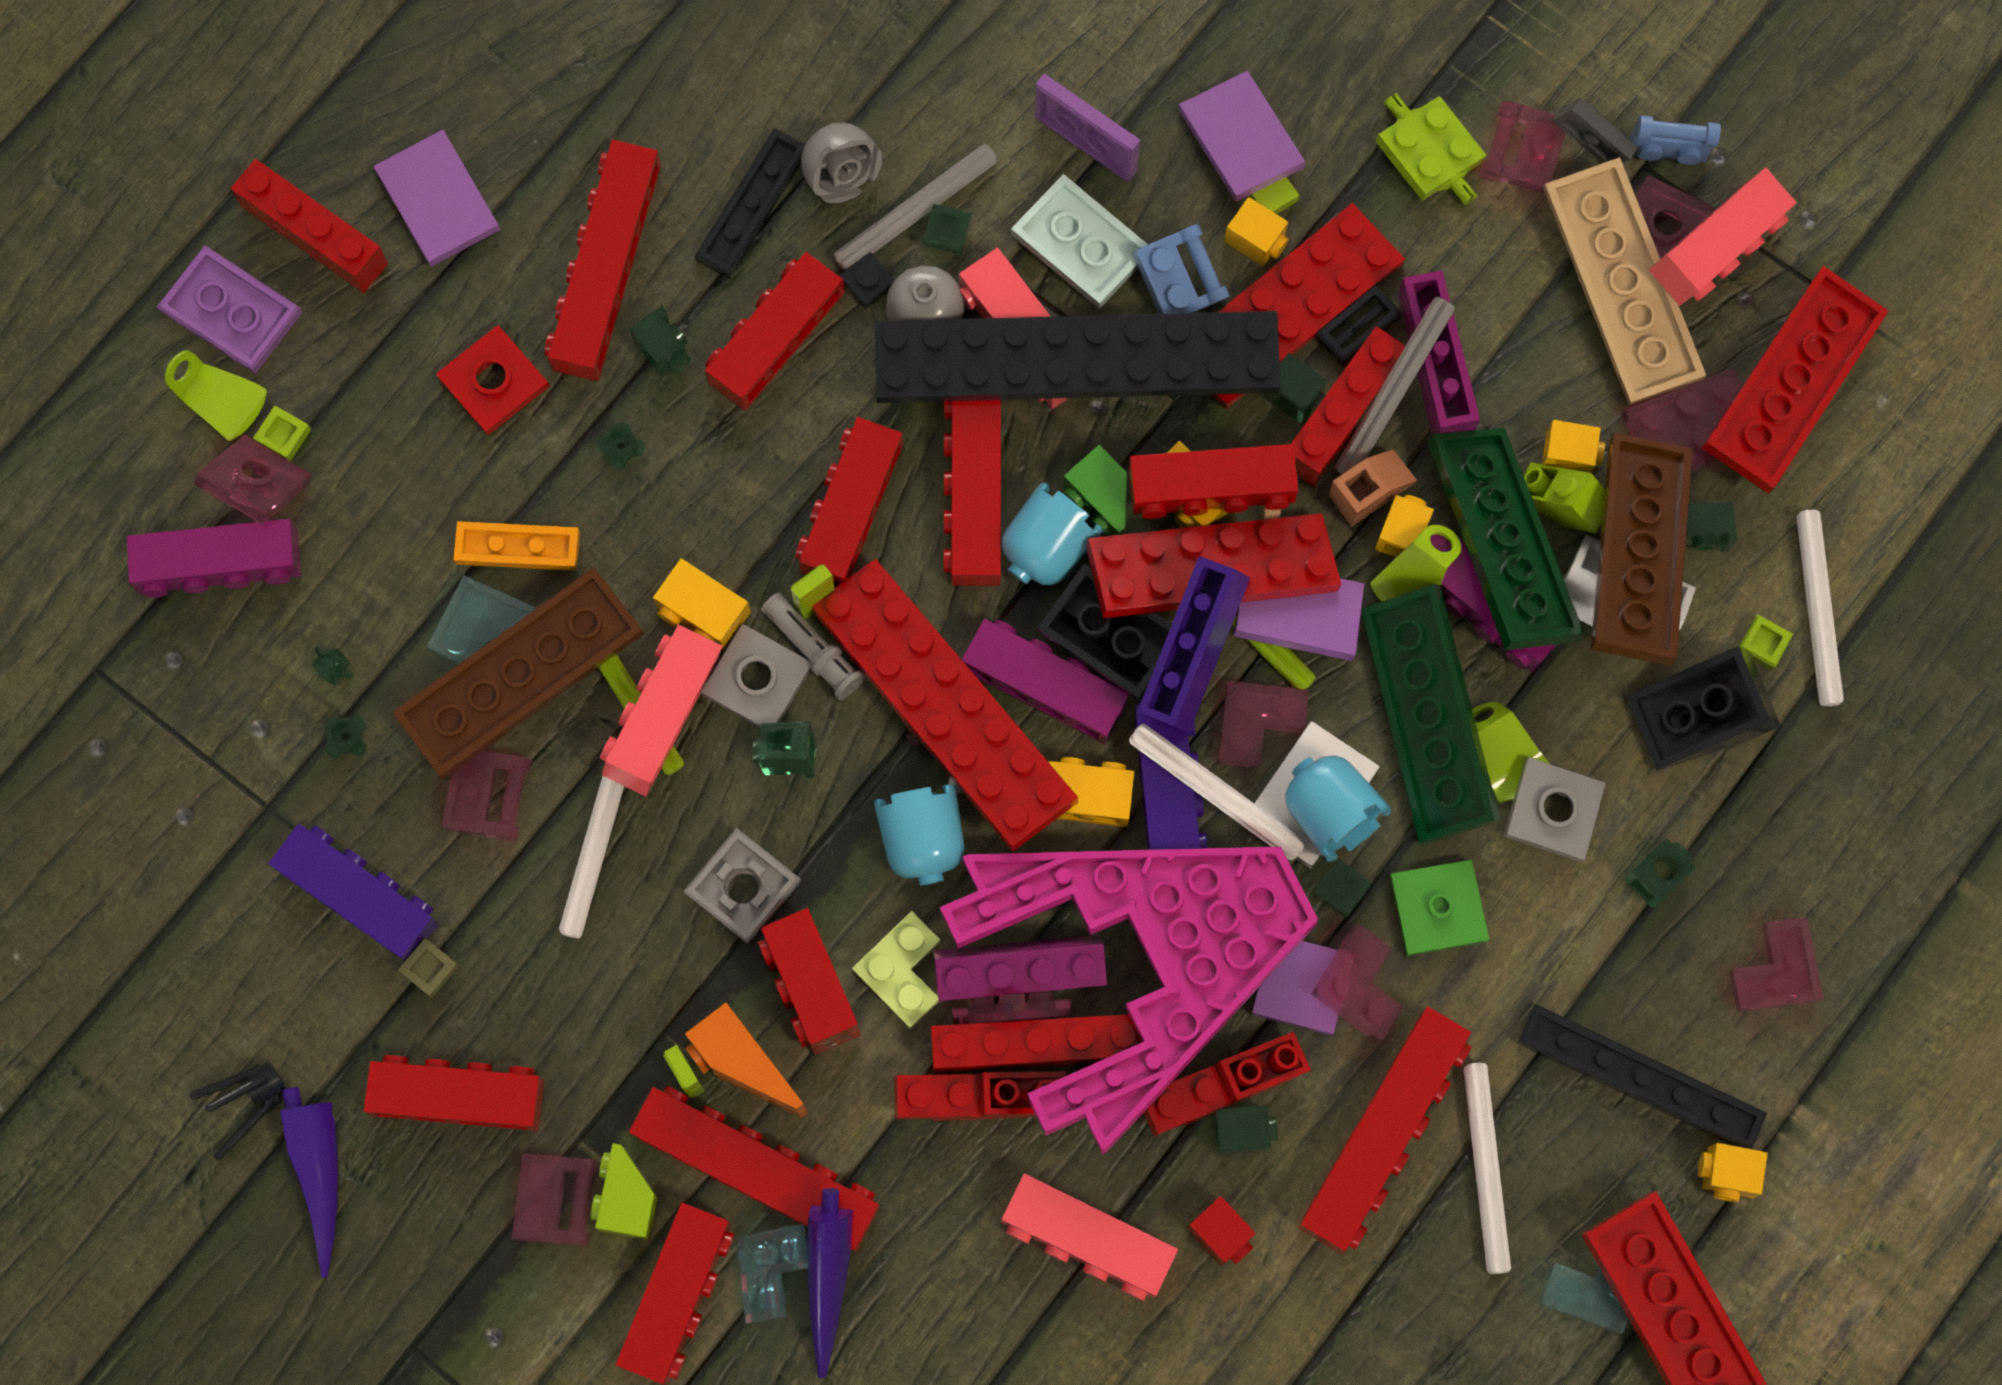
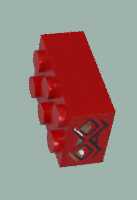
(808, 982)

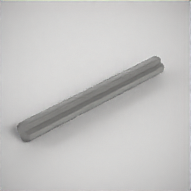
(916, 207)
(1396, 384)

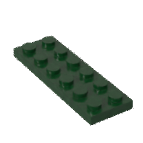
(1505, 539)
(1430, 714)

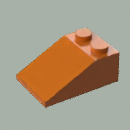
(736, 1058)

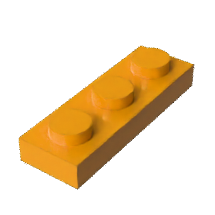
(516, 546)

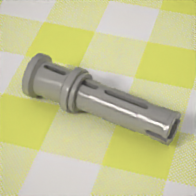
(824, 658)

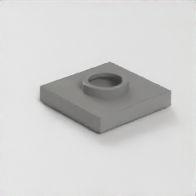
(762, 705)
(1532, 826)
(737, 857)

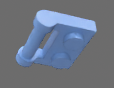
(1672, 140)
(1168, 277)

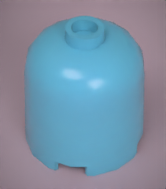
(1047, 538)
(1333, 804)
(921, 833)

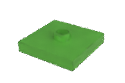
(1439, 908)

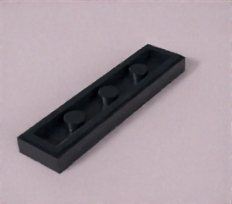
(751, 204)

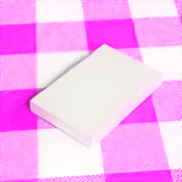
(1313, 743)

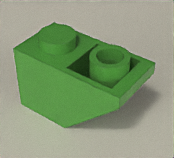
(1100, 489)

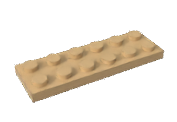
(1613, 261)

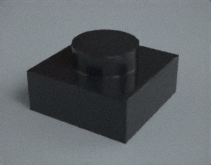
(867, 280)

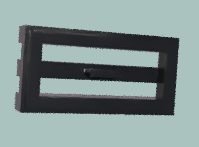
(1334, 346)

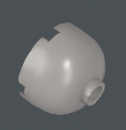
(839, 161)
(924, 295)

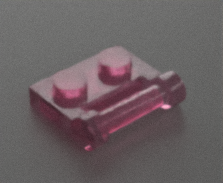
(1537, 151)
(472, 794)
(541, 1198)

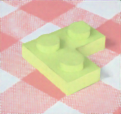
(890, 966)

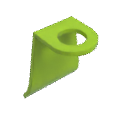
(216, 395)
(1417, 565)
(1504, 748)

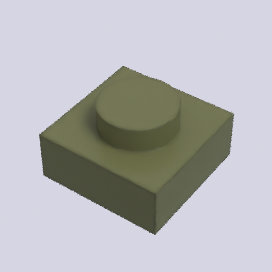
(428, 968)

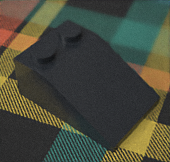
(1703, 709)

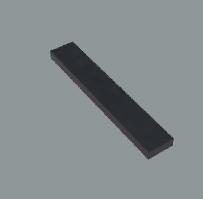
(1641, 1078)

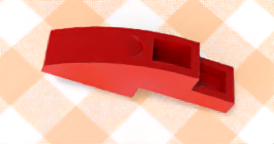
(1227, 1083)
(968, 1095)

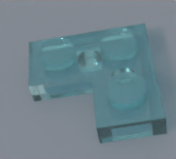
(762, 1263)
(1584, 1298)

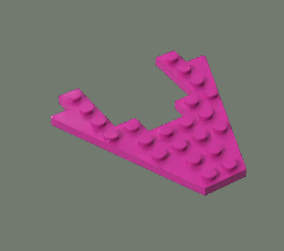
(1207, 923)

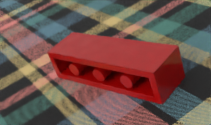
(309, 225)
(774, 330)
(1344, 406)
(1213, 480)
(851, 499)
(453, 1094)
(675, 1293)

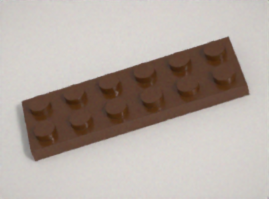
(1642, 549)
(518, 673)

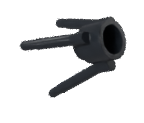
(260, 1084)

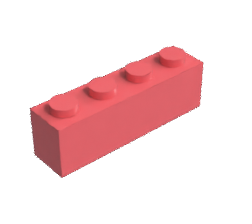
(1722, 237)
(1000, 292)
(661, 709)
(1089, 1237)

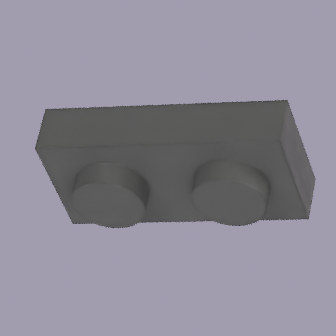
(1594, 132)

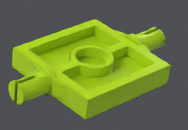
(1431, 148)

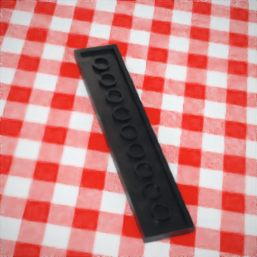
(1077, 357)

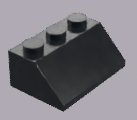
(1116, 647)

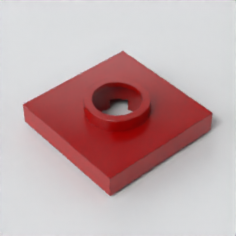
(492, 406)

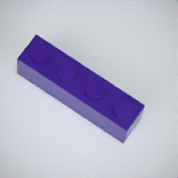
(1194, 643)
(1167, 802)
(353, 892)

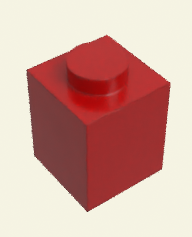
(1223, 1232)

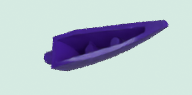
(314, 1157)
(827, 1270)

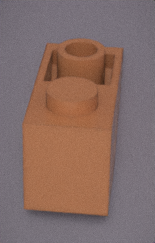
(1370, 485)

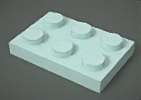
(1079, 241)

